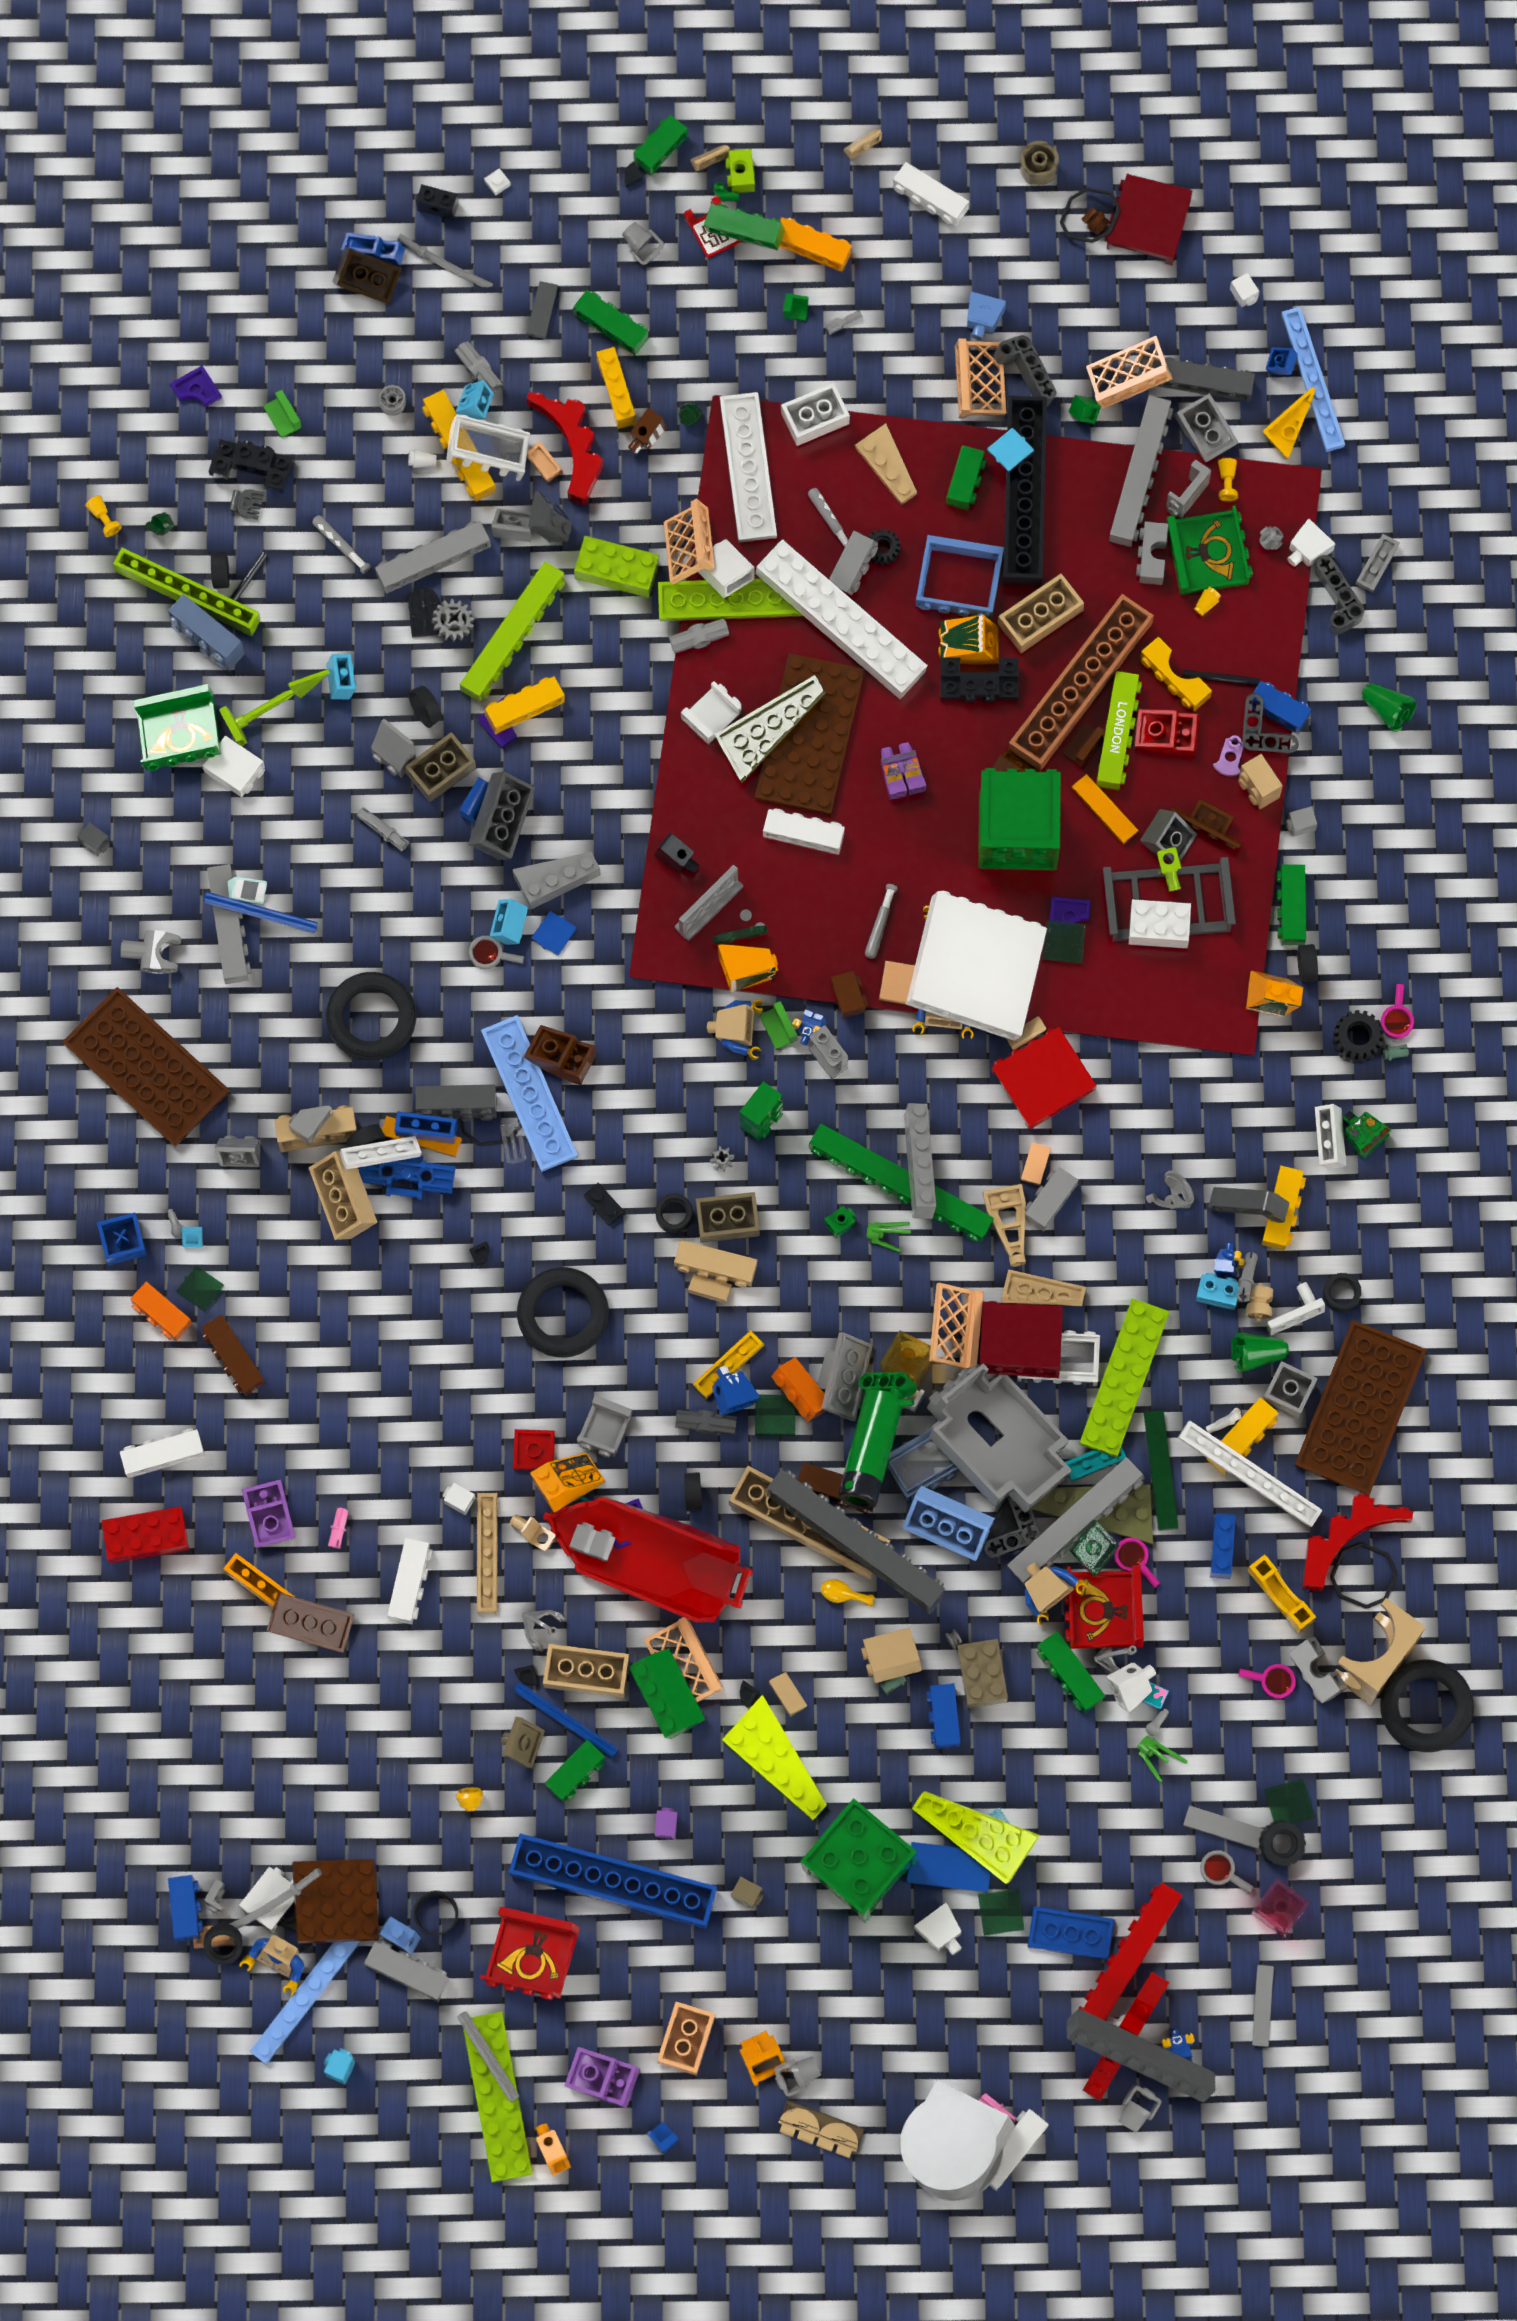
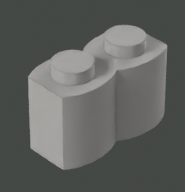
(592, 1542)

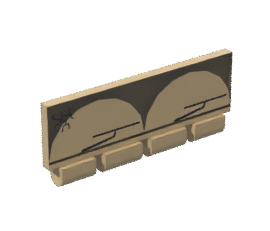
(822, 2126)

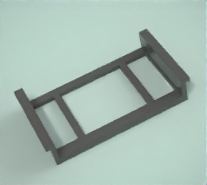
(1196, 928)

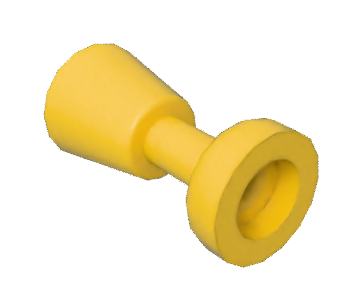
(1227, 470)
(99, 510)

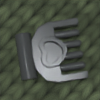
(243, 503)

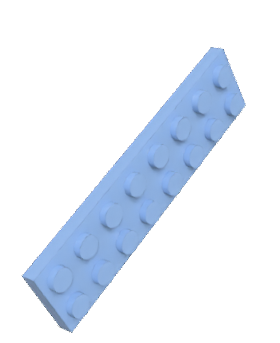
(529, 1094)

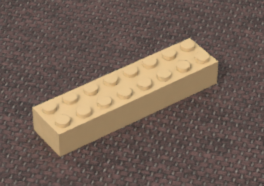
(752, 1499)

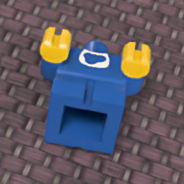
(809, 1024)
(1226, 1262)
(1179, 2044)

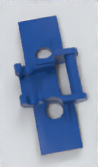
(410, 1170)

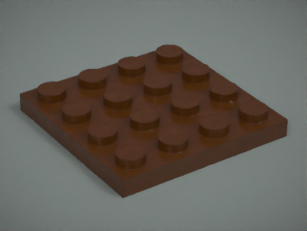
(338, 1903)

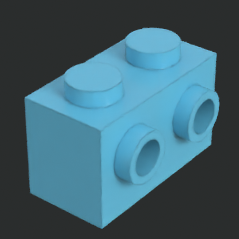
(475, 400)
(341, 676)
(508, 921)
(1218, 1291)
(339, 2065)

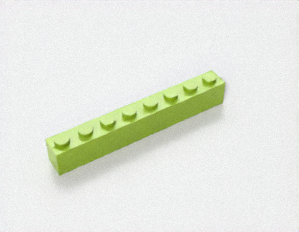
(175, 586)
(512, 632)

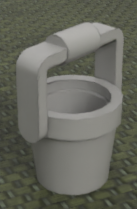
(638, 238)
(803, 2070)
(1135, 2115)

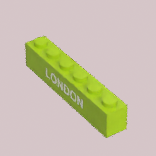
(1117, 730)

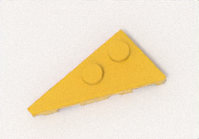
(1286, 427)

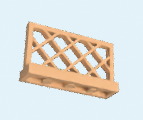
(964, 379)
(1133, 386)
(701, 538)
(968, 1329)
(696, 1650)

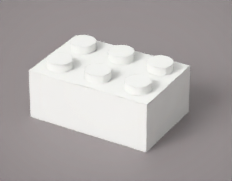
(815, 414)
(1159, 923)

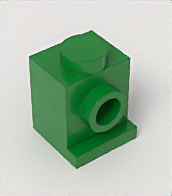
(836, 1227)

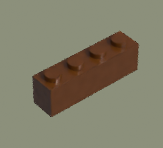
(233, 1355)
(824, 1483)

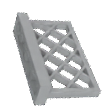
(709, 904)

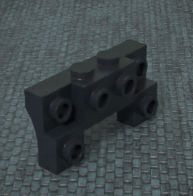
(254, 460)
(979, 685)

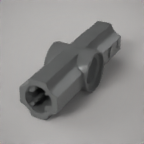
(705, 1422)

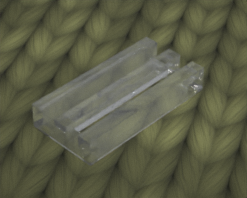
(510, 1126)

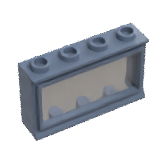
(918, 1465)

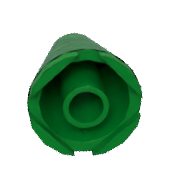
(1389, 705)
(1256, 1351)

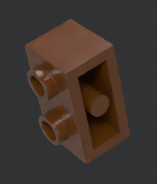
(848, 994)

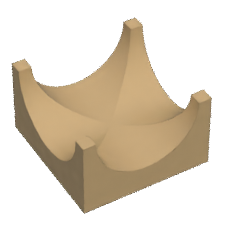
(1402, 1635)

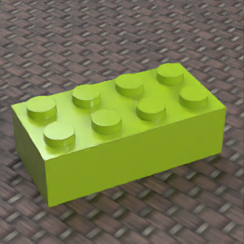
(616, 566)

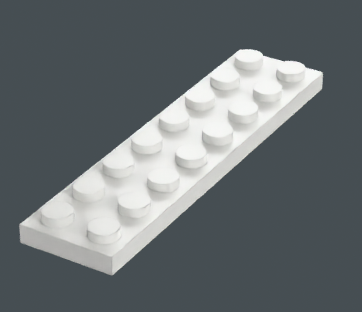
(748, 467)

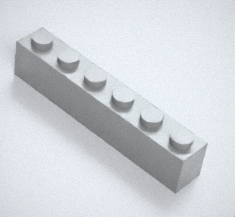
(433, 556)
(229, 929)
(919, 1161)

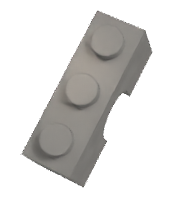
(1151, 569)
(1306, 1658)

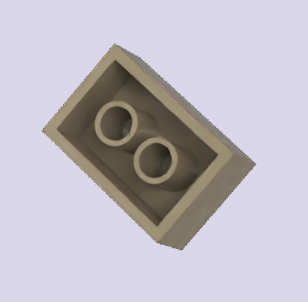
(440, 767)
(727, 1217)
(982, 1673)

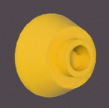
(469, 1798)

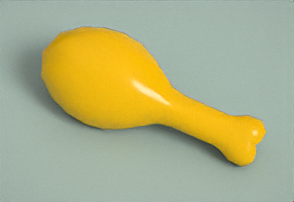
(839, 1591)

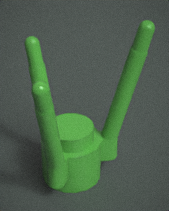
(876, 1231)
(1149, 1747)

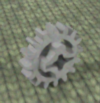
(455, 628)

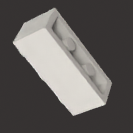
(1330, 1136)

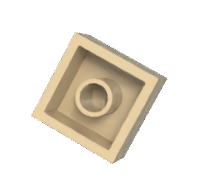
(1260, 782)

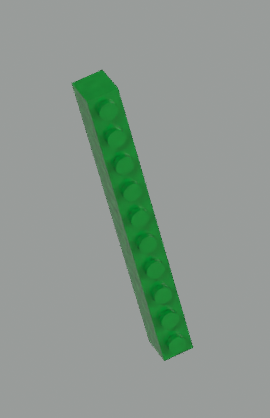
(895, 1180)

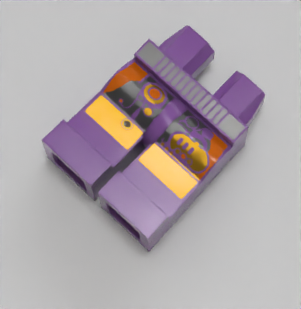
(901, 765)

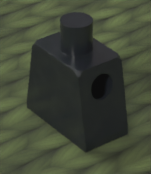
(671, 849)

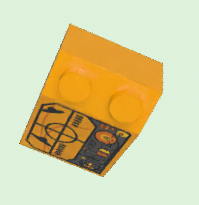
(566, 1480)

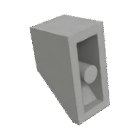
(309, 1122)

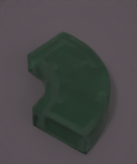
(728, 937)

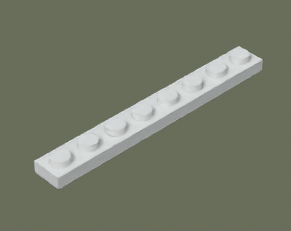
(1250, 1473)

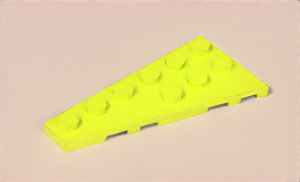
(767, 1749)
(987, 1839)

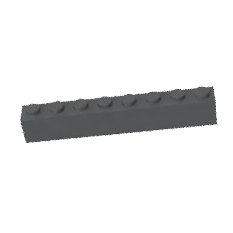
(1140, 2055)

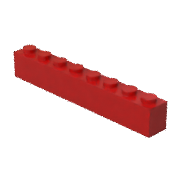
(1132, 1951)

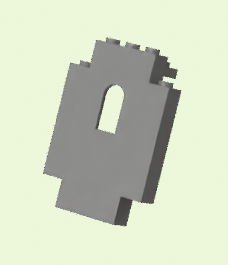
(1020, 1462)

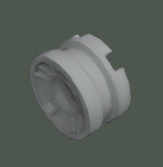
(385, 397)

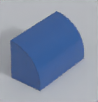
(473, 802)

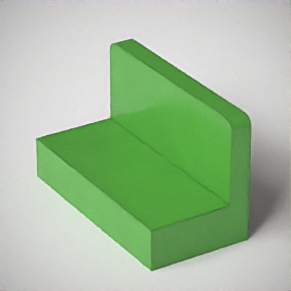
(282, 415)
(778, 1026)

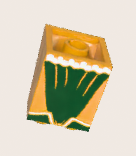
(970, 639)
(746, 965)
(1273, 994)

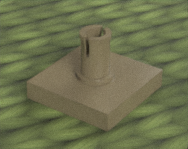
(522, 1742)

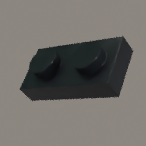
(603, 1203)

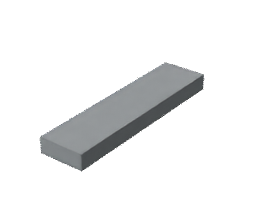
(1223, 1827)

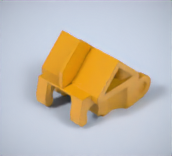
(758, 2050)

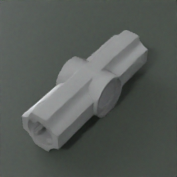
(477, 366)
(699, 635)

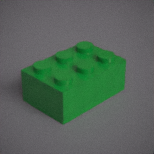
(761, 1111)

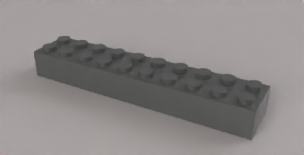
(856, 1541)

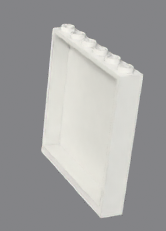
(976, 965)

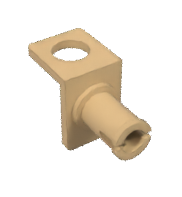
(532, 1530)

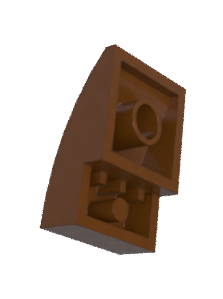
(561, 1054)

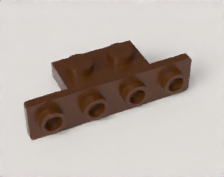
(1212, 820)

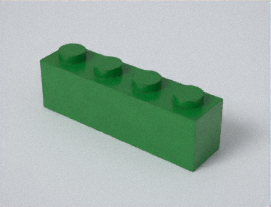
(744, 227)
(611, 322)
(1293, 904)
(1070, 1671)

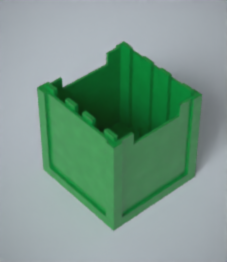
(1019, 819)
(859, 1859)

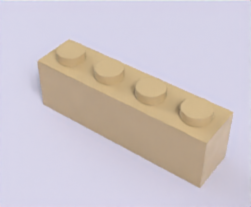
(715, 1263)

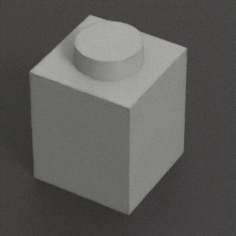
(1301, 821)

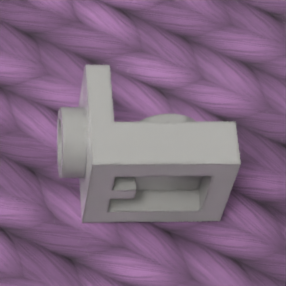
(214, 1894)

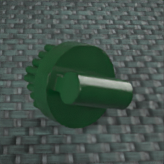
(690, 414)
(160, 524)

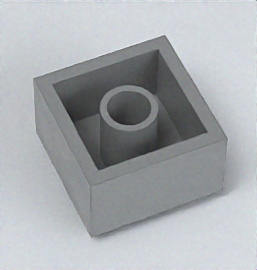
(1290, 1389)

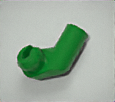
(723, 194)

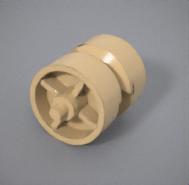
(1258, 1306)

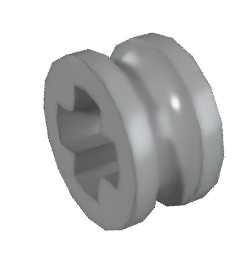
(954, 1639)

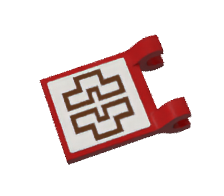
(709, 242)

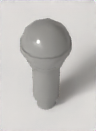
(176, 1226)
(1153, 1728)

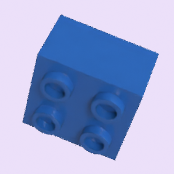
(121, 1238)

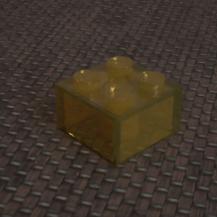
(907, 1356)

